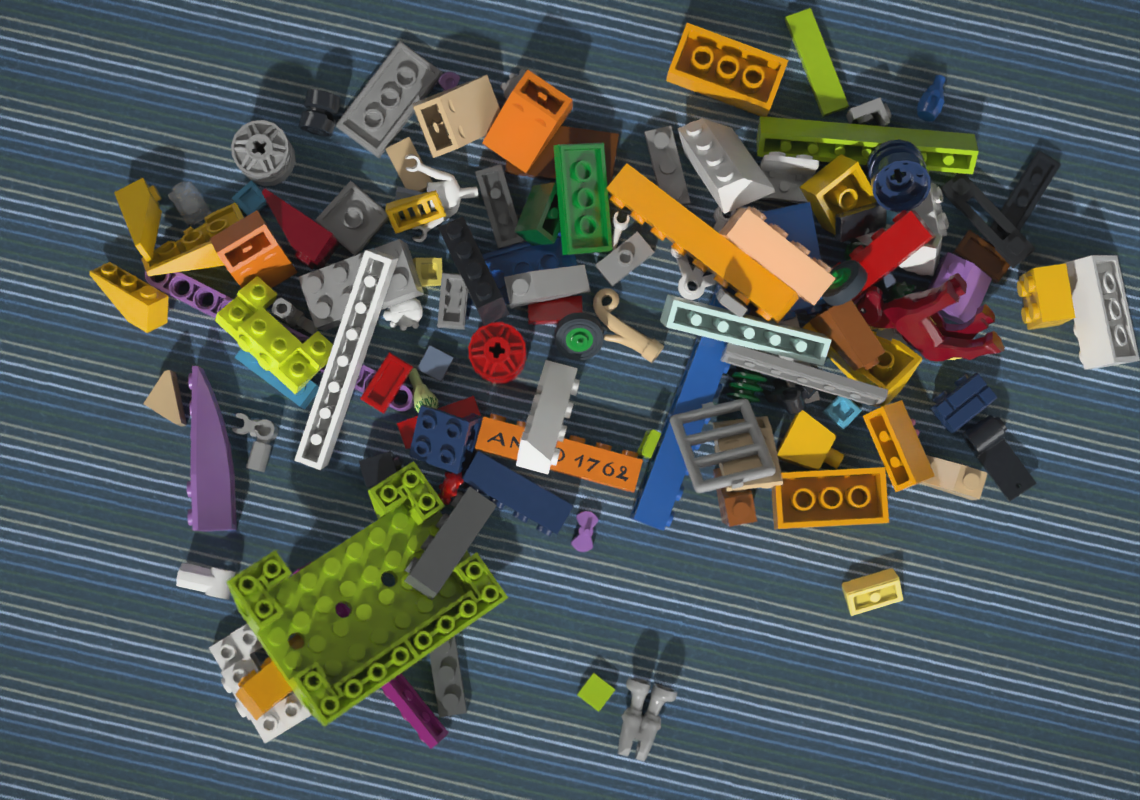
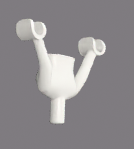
(448, 192)

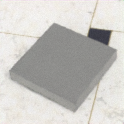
(353, 218)

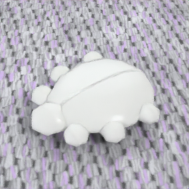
(404, 314)

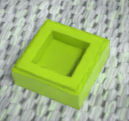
(648, 443)
(596, 692)

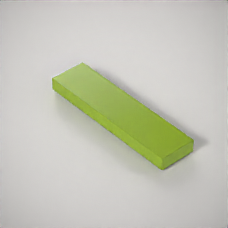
(816, 62)

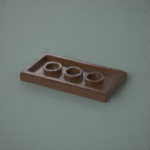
(545, 164)

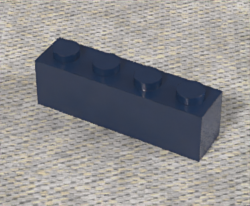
(517, 493)

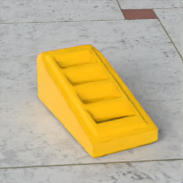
(400, 225)

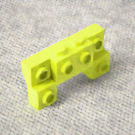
(269, 340)

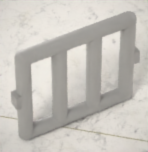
(750, 425)

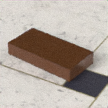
(982, 255)

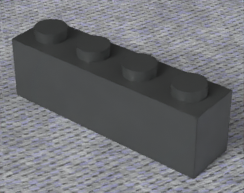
(450, 542)

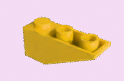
(134, 298)

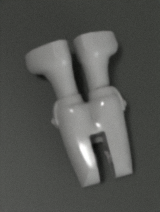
(638, 726)

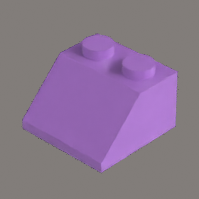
(976, 289)

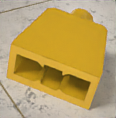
(808, 444)

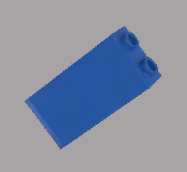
(800, 227)

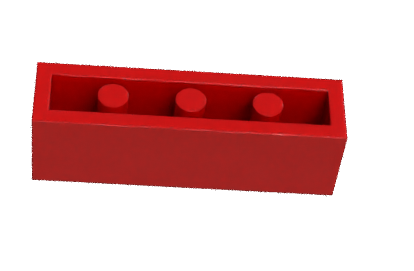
(891, 247)

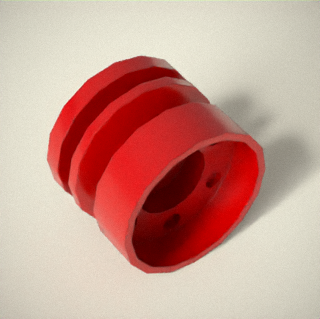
(509, 364)

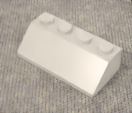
(724, 164)
(1101, 312)

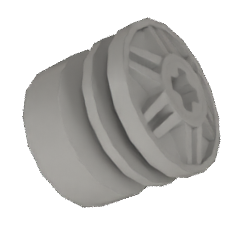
(265, 168)

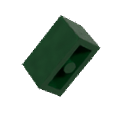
(540, 217)

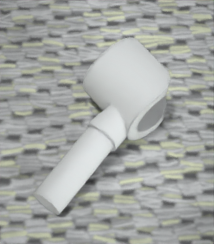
(618, 227)

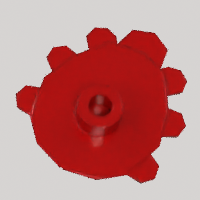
(450, 486)

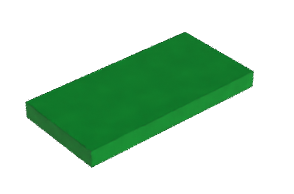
(583, 198)

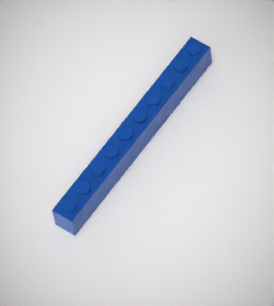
(667, 467)

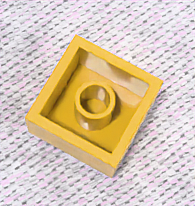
(836, 190)
(1046, 296)

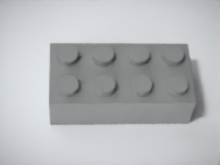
(330, 287)

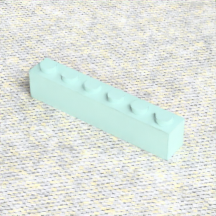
(745, 330)

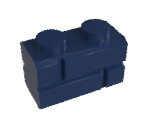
(963, 402)

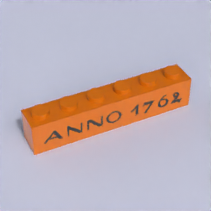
(575, 457)

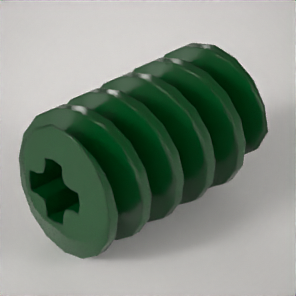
(746, 383)

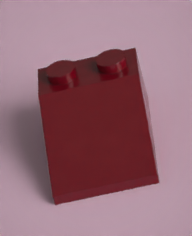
(308, 238)

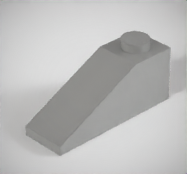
(546, 285)

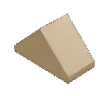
(166, 399)

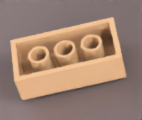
(782, 258)

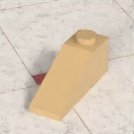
(956, 478)

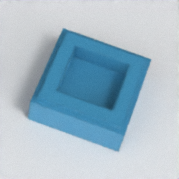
(250, 198)

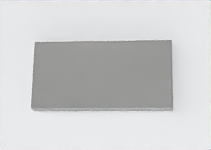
(388, 98)

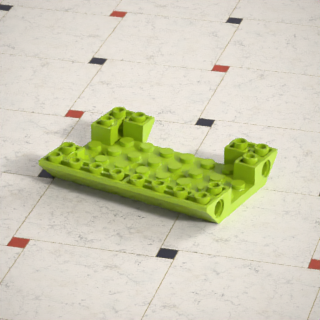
(386, 625)

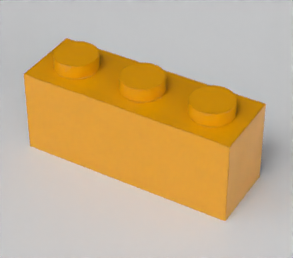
(898, 446)

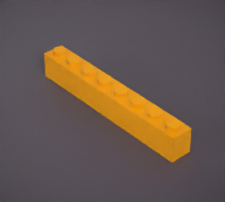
(702, 243)

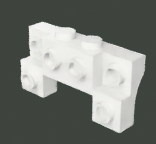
(236, 660)

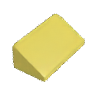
(872, 591)

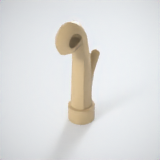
(624, 333)

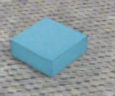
(842, 411)

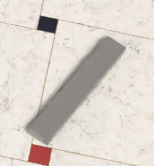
(804, 375)

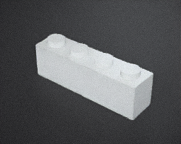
(546, 417)

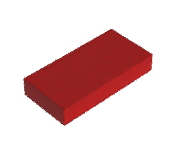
(386, 383)

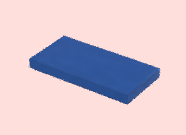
(525, 258)

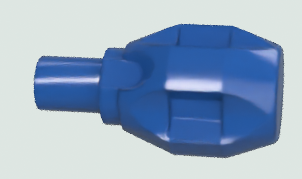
(932, 100)

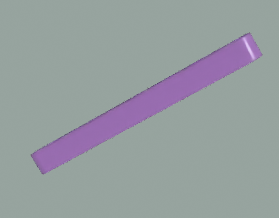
(198, 291)

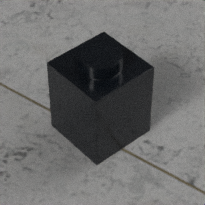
(379, 468)

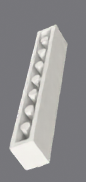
(346, 358)

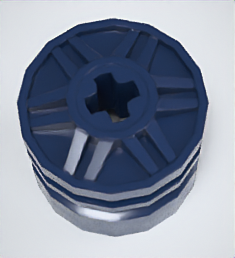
(899, 188)

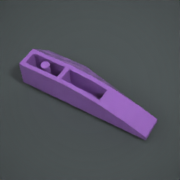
(211, 461)

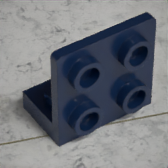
(445, 439)

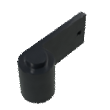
(997, 457)

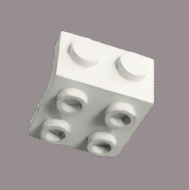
(787, 175)

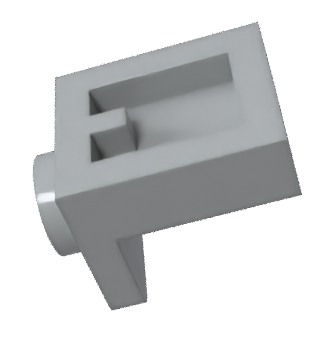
(865, 112)

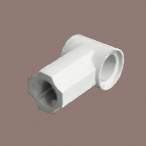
(207, 580)

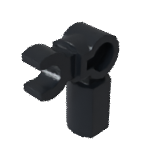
(790, 398)

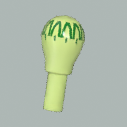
(421, 393)

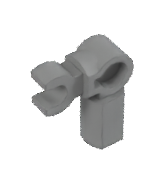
(289, 314)
(264, 432)

